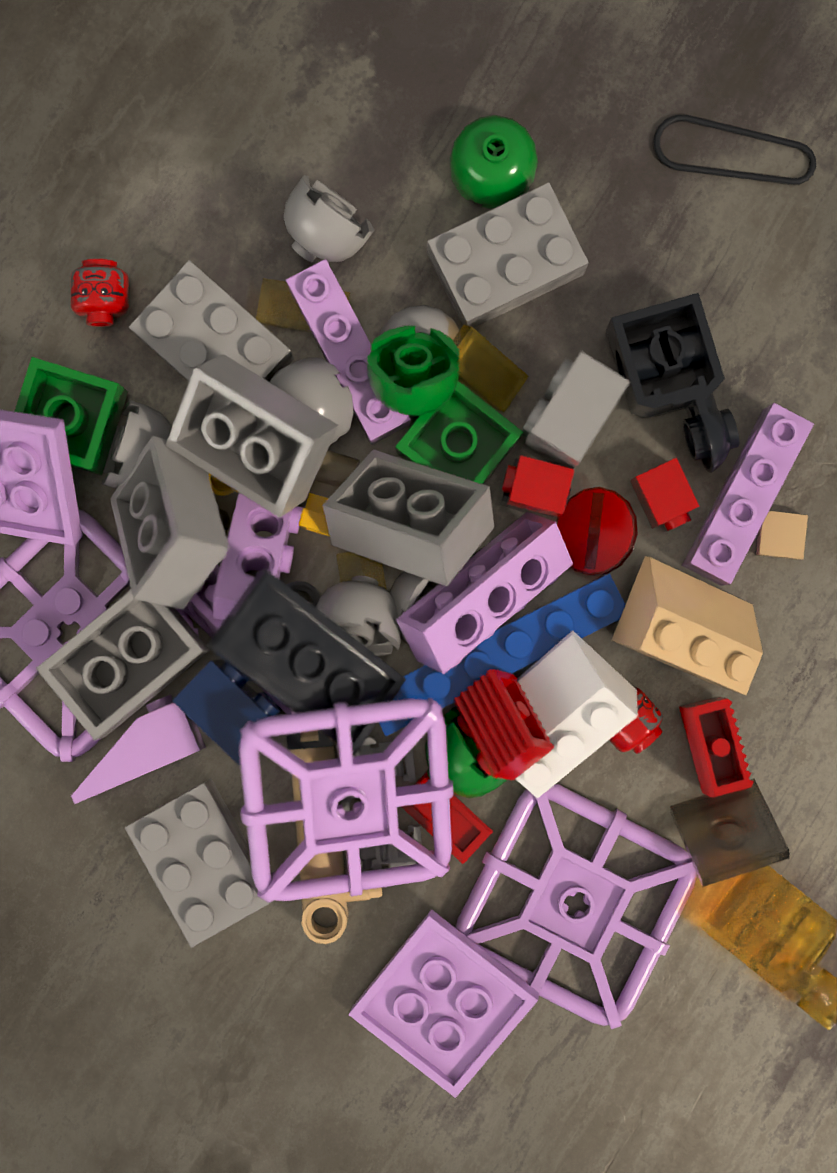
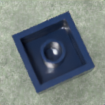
(223, 704)

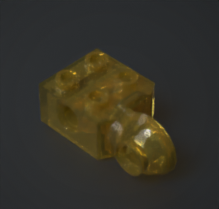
(779, 938)

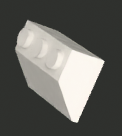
(579, 706)

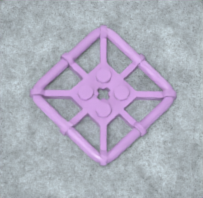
(40, 631)
(328, 781)
(604, 893)

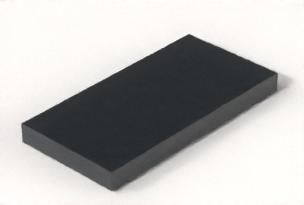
(302, 655)

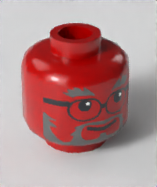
(99, 292)
(642, 730)

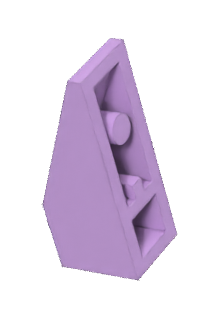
(147, 745)

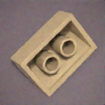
(691, 627)

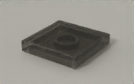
(729, 834)

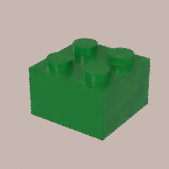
(83, 401)
(461, 437)

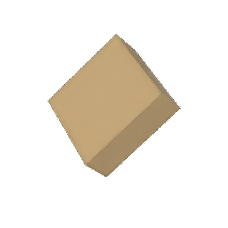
(782, 535)

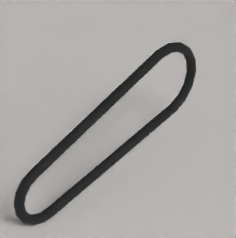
(729, 173)

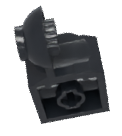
(673, 368)

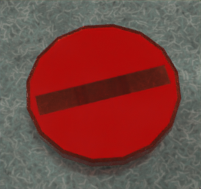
(598, 530)

